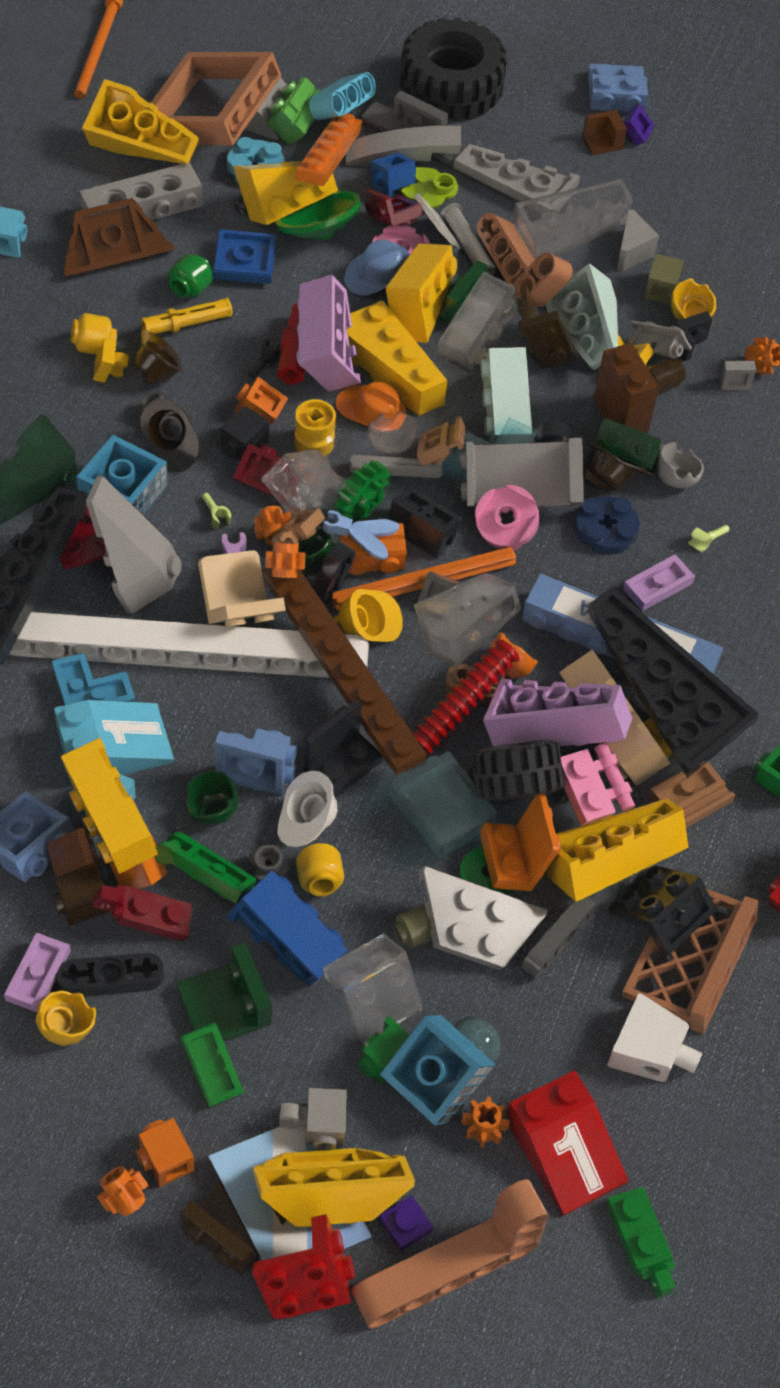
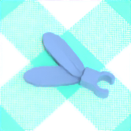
(362, 532)

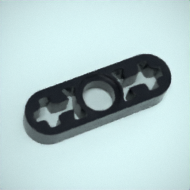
(120, 962)

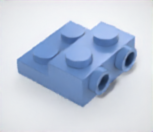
(616, 87)
(258, 762)
(24, 835)

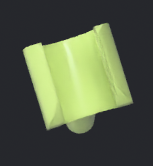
(216, 511)
(702, 540)

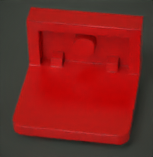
(307, 1278)

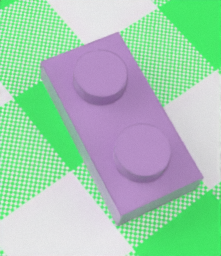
(658, 582)
(37, 972)

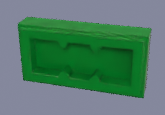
(211, 1065)

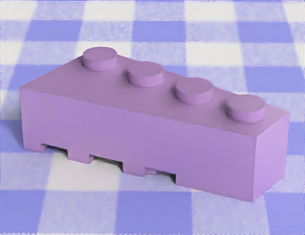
(557, 713)

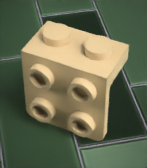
(236, 589)

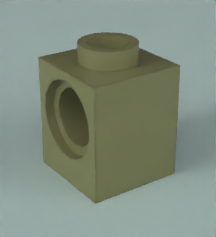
(663, 278)

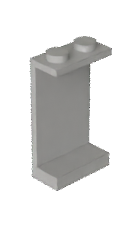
(545, 470)

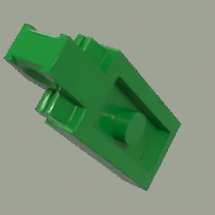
(643, 1239)

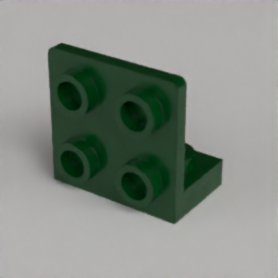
(228, 996)

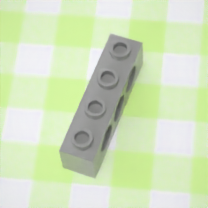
(156, 192)

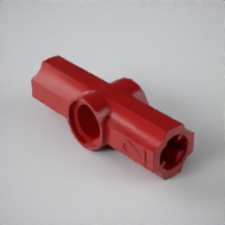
(289, 368)

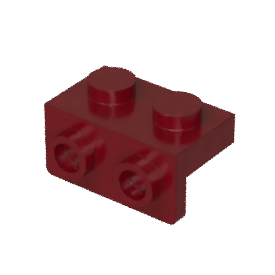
(393, 210)

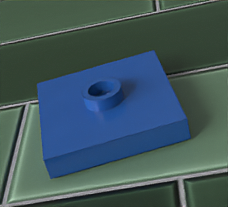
(244, 256)

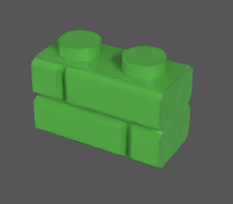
(292, 113)

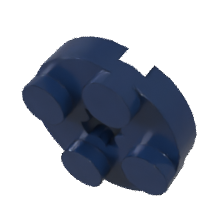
(611, 510)

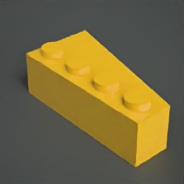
(617, 847)

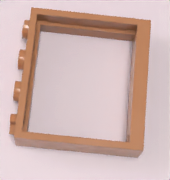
(259, 77)

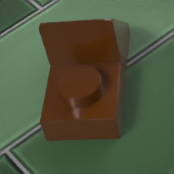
(73, 853)

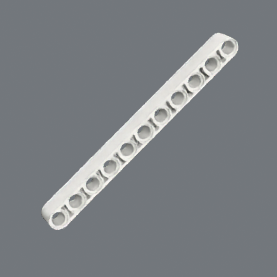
(173, 644)

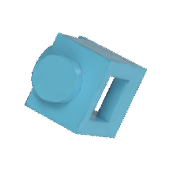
(11, 231)

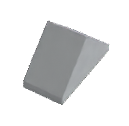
(638, 242)

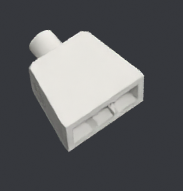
(652, 1042)

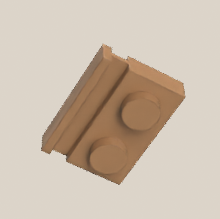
(437, 443)
(697, 796)

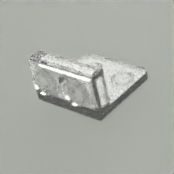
(303, 481)

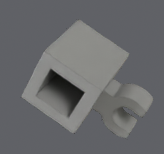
(322, 1117)

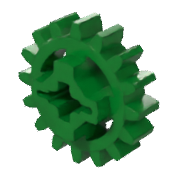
(362, 491)

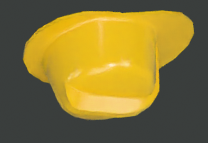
(371, 615)

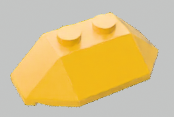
(342, 1183)

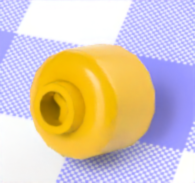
(90, 331)
(320, 869)

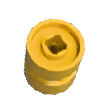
(315, 426)

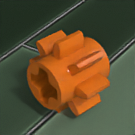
(764, 353)
(270, 522)
(285, 560)
(486, 1112)
(122, 1191)

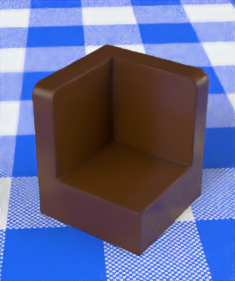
(604, 132)

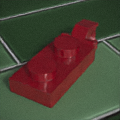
(145, 911)

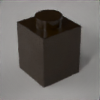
(76, 895)

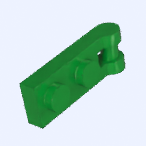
(205, 866)

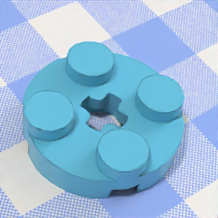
(253, 151)

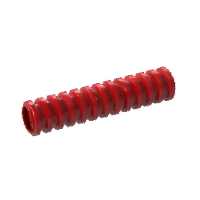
(465, 695)

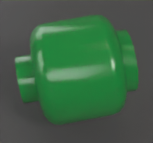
(190, 276)

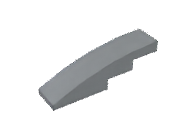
(413, 142)

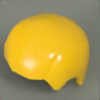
(692, 299)
(65, 1017)

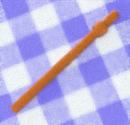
(112, 8)

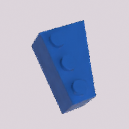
(289, 928)

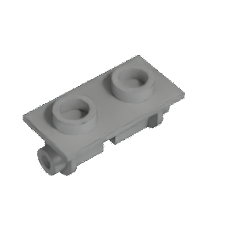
(668, 340)

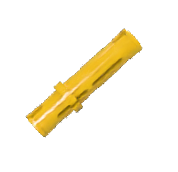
(193, 315)

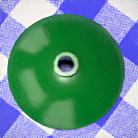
(321, 217)

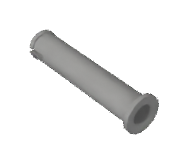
(453, 216)

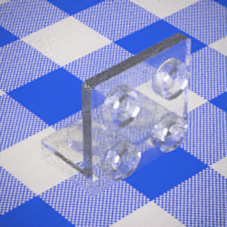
(375, 985)

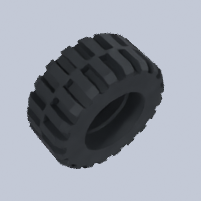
(457, 46)

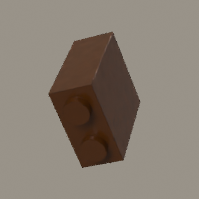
(626, 388)

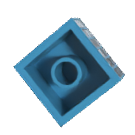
(129, 470)
(437, 1069)

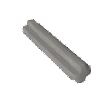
(399, 466)

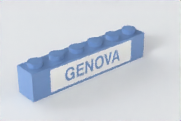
(564, 612)

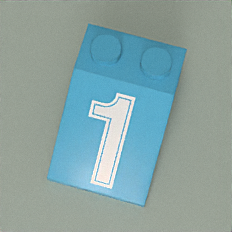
(128, 730)

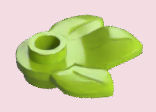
(432, 186)

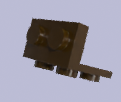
(545, 333)
(221, 1230)

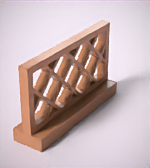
(717, 971)

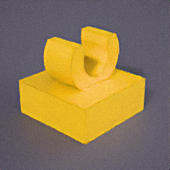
(109, 362)

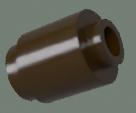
(668, 374)

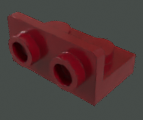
(254, 465)

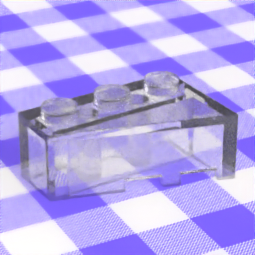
(479, 322)

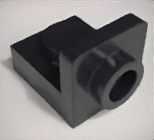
(695, 329)

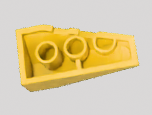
(133, 127)

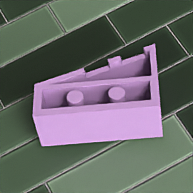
(324, 335)

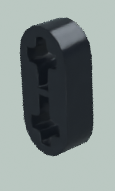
(333, 571)

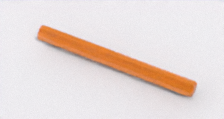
(415, 580)

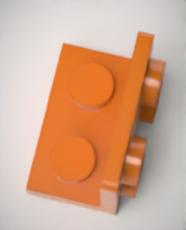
(523, 851)

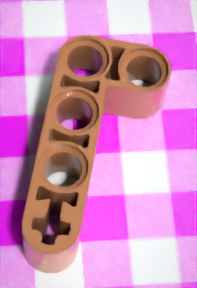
(541, 276)

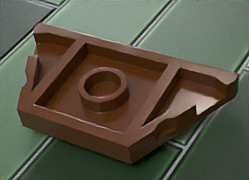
(112, 237)

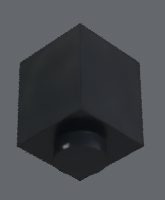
(244, 429)

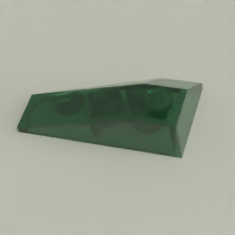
(36, 469)

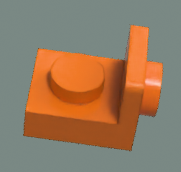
(261, 399)

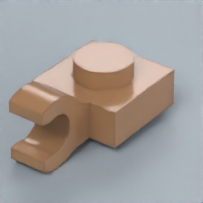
(300, 526)

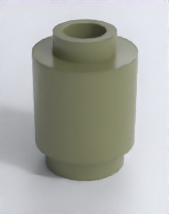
(413, 927)

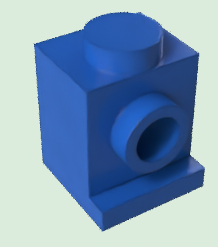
(392, 173)

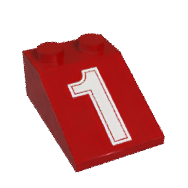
(566, 1142)

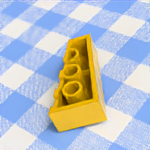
(395, 358)

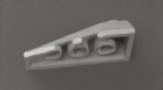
(135, 549)

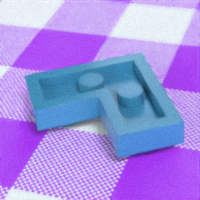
(77, 683)

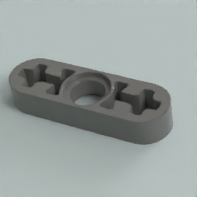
(558, 937)

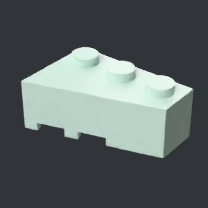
(505, 389)

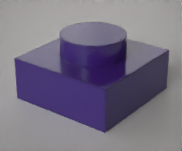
(638, 124)
(406, 1223)

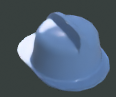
(375, 267)

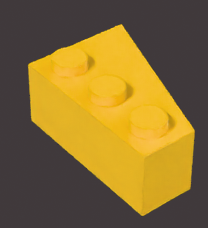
(274, 193)
(108, 807)

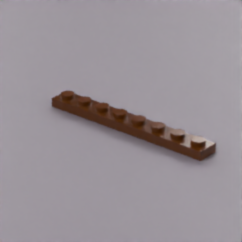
(347, 671)

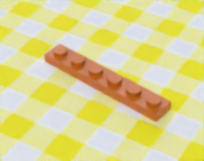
(329, 150)

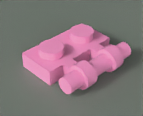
(586, 788)

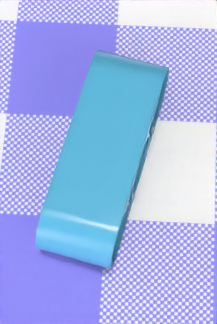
(342, 96)

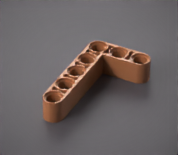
(507, 1236)

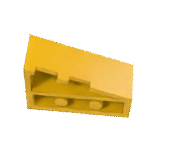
(421, 288)

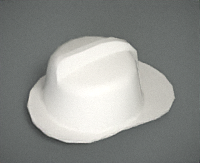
(306, 809)

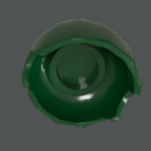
(315, 549)
(211, 798)

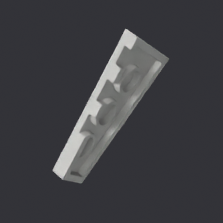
(512, 177)

